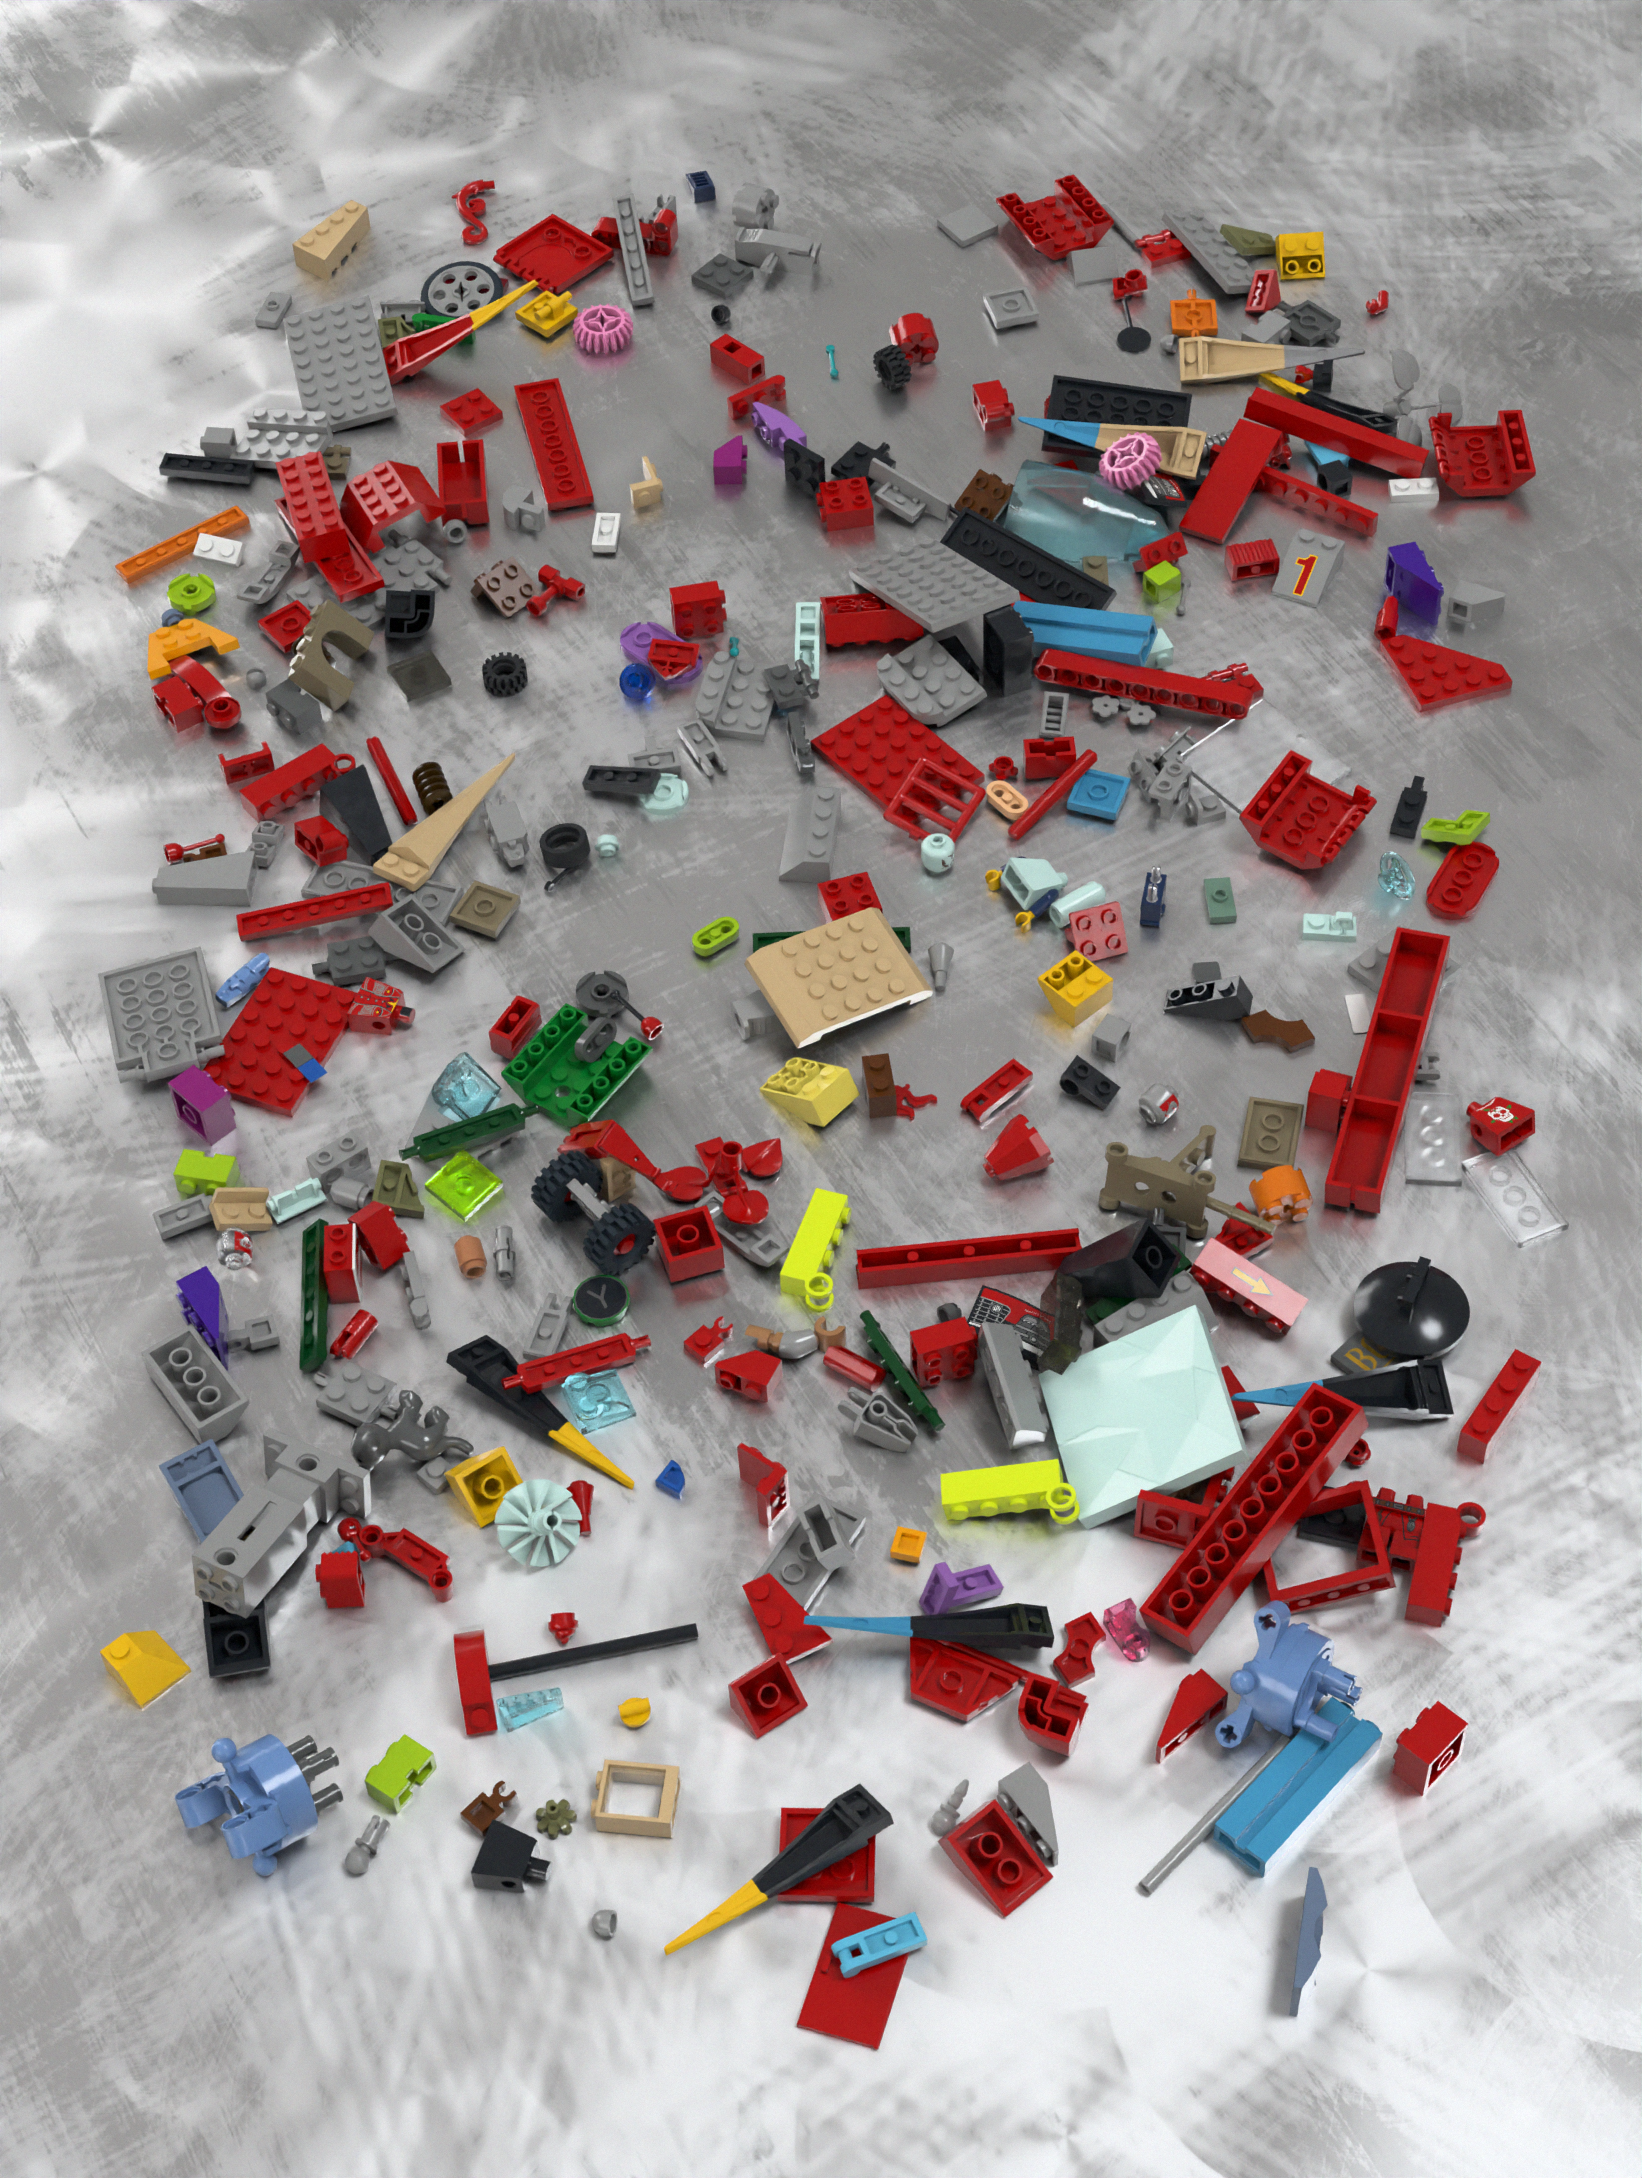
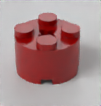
(915, 338)

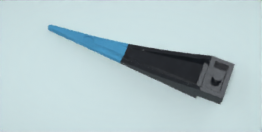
(1395, 1391)
(997, 1626)

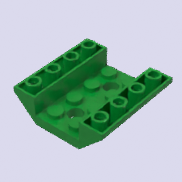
(551, 1067)

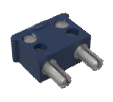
(1153, 898)

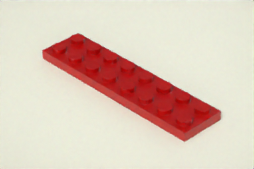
(553, 444)
(348, 573)

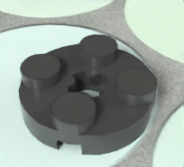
(597, 1005)

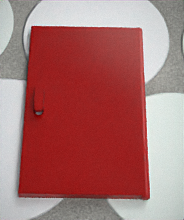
(857, 2005)

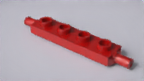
(583, 1359)

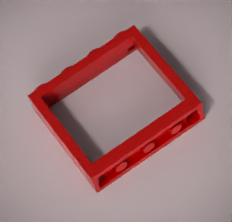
(1344, 1585)

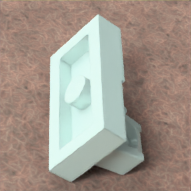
(1329, 928)

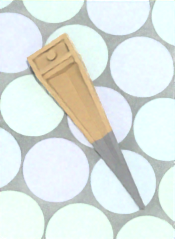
(1223, 359)

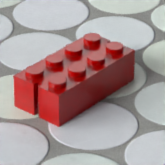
(463, 484)

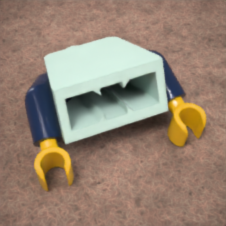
(1031, 883)

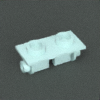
(297, 1201)

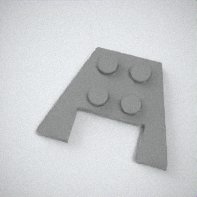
(433, 1118)

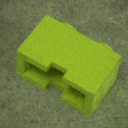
(204, 1174)
(398, 1772)

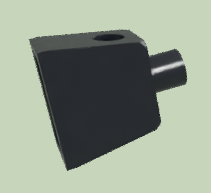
(508, 1860)

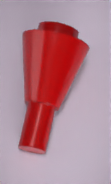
(583, 1495)

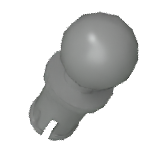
(358, 1859)

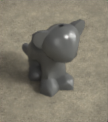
(374, 1442)

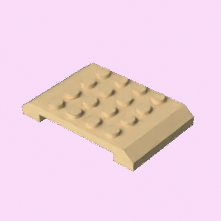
(836, 975)

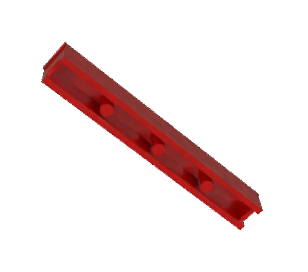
(1336, 433)
(965, 1258)

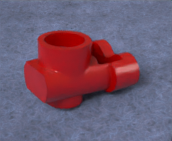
(1133, 284)

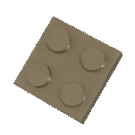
(485, 909)

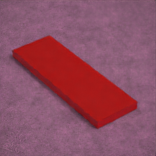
(1230, 481)

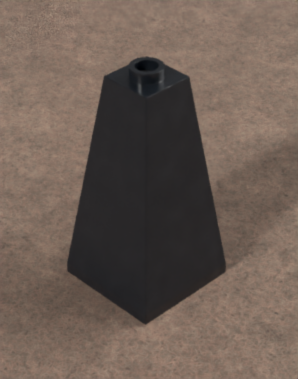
(354, 811)
(1125, 1263)

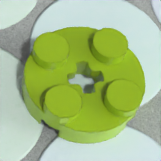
(202, 593)

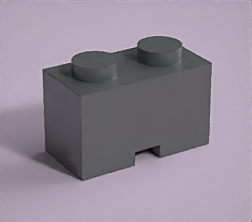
(292, 708)

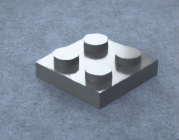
(722, 276)

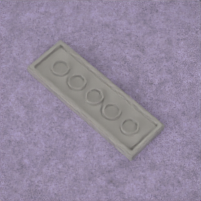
(345, 875)

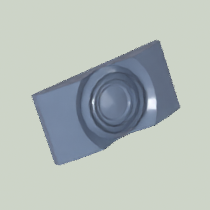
(202, 1487)
(1309, 1942)

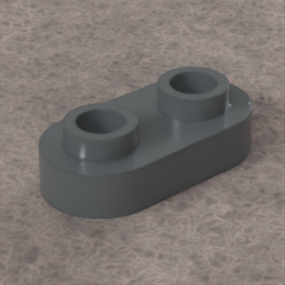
(595, 1039)

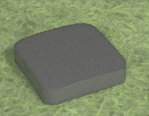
(1206, 972)

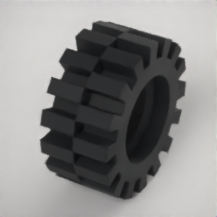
(892, 367)
(504, 684)

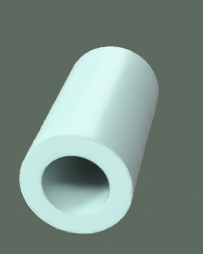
(1082, 898)

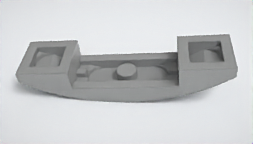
(273, 576)
(743, 1237)

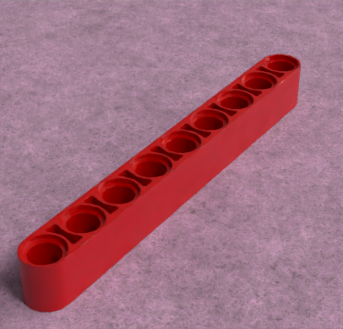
(1144, 684)

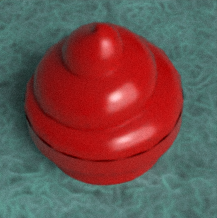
(563, 1626)

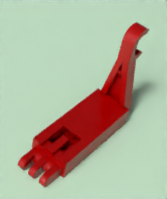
(607, 1138)

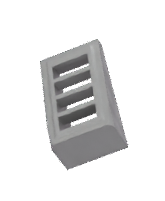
(1057, 700)

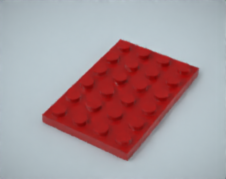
(880, 750)
(276, 1018)

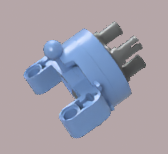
(265, 1795)

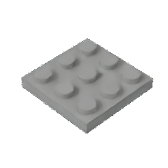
(1372, 963)

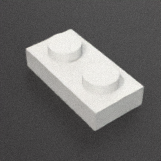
(1413, 490)
(606, 532)
(219, 550)

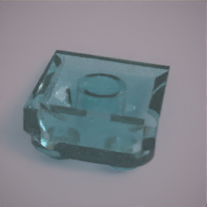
(465, 1087)
(597, 1400)

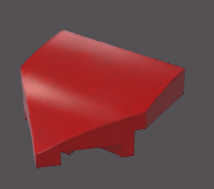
(673, 657)

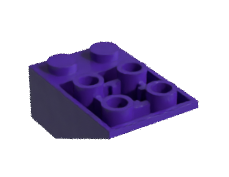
(1413, 581)
(205, 1310)

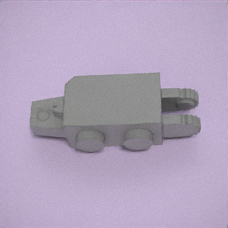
(507, 831)

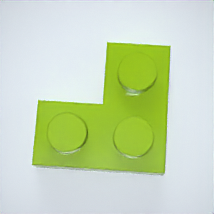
(1461, 831)

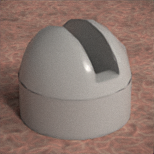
(1169, 343)
(256, 678)
(605, 1922)

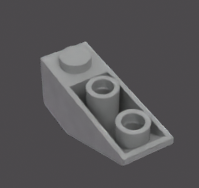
(1029, 1801)

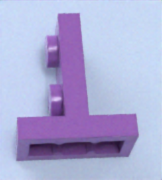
(954, 1589)

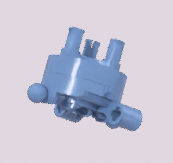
(1286, 1681)

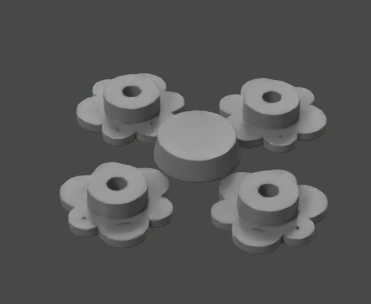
(1138, 714)

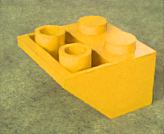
(1300, 255)
(1076, 988)

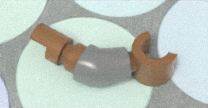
(798, 1343)

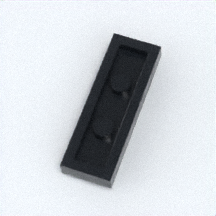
(621, 779)

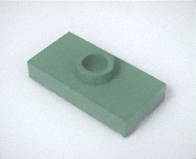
(1220, 900)

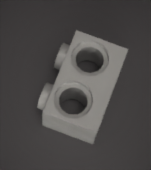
(342, 1157)

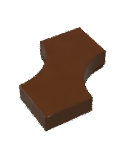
(1267, 1028)

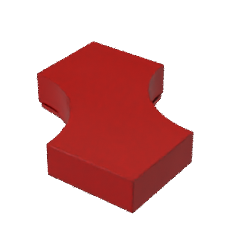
(1075, 1662)

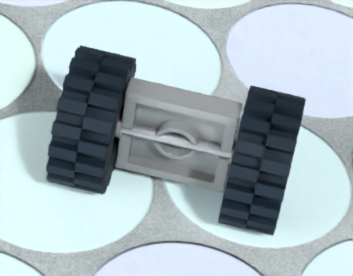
(618, 1234)

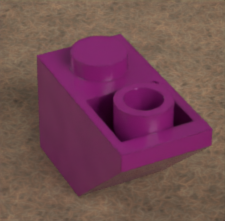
(729, 462)

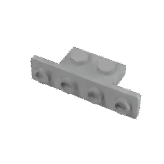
(905, 495)

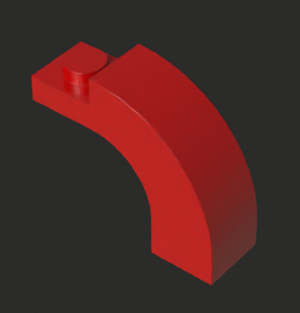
(475, 1681)

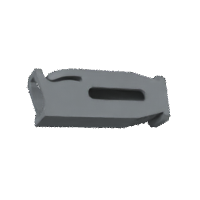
(777, 251)
(755, 1016)

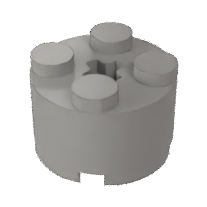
(755, 207)

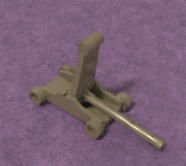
(1168, 1178)

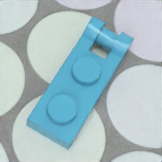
(880, 1944)

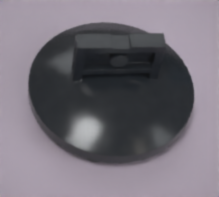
(1411, 1310)

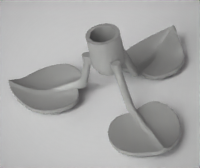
(1405, 373)

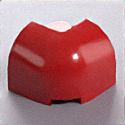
(1049, 1717)

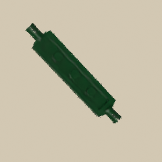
(469, 1133)
(894, 1364)

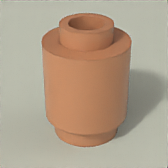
(470, 1256)

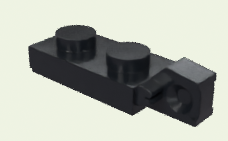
(1410, 809)

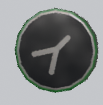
(601, 1300)

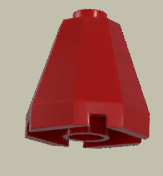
(1016, 1151)

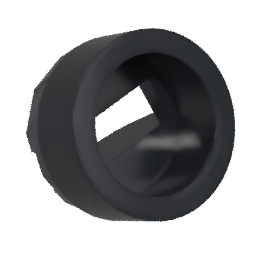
(718, 312)

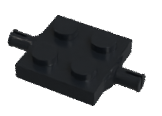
(857, 460)

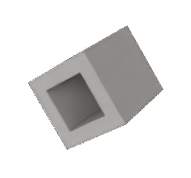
(218, 442)

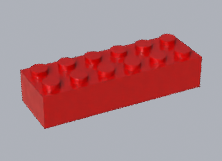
(312, 507)

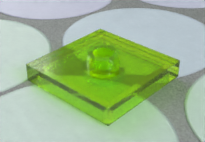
(464, 1185)

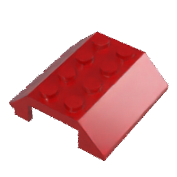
(1483, 457)
(385, 497)
(1304, 816)

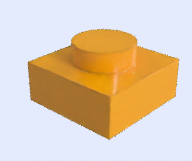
(908, 1544)

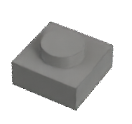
(433, 1474)

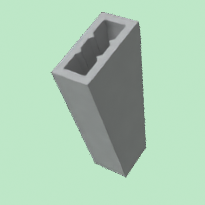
(210, 881)

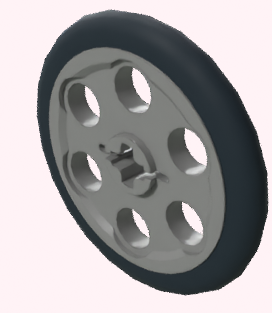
(460, 271)

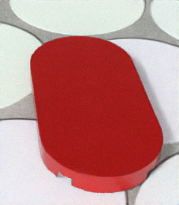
(1462, 881)

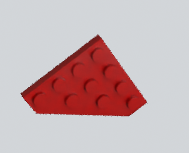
(1441, 675)

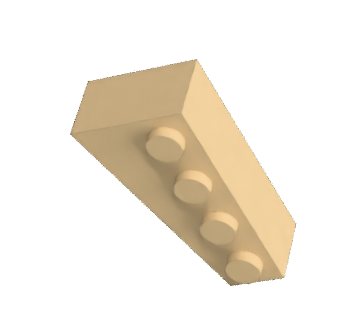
(331, 240)

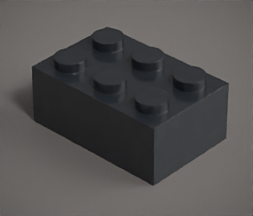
(1007, 650)

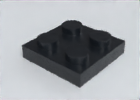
(803, 467)

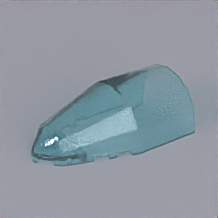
(1079, 514)

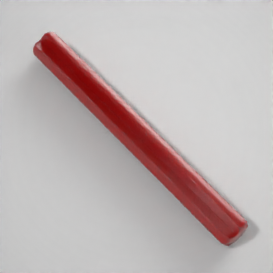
(391, 781)
(1052, 795)

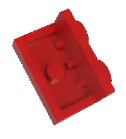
(1166, 548)

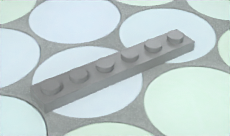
(633, 250)

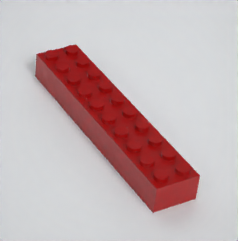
(1254, 1518)

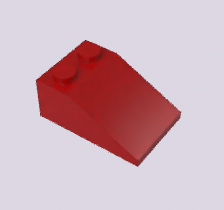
(995, 1857)

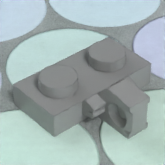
(665, 759)

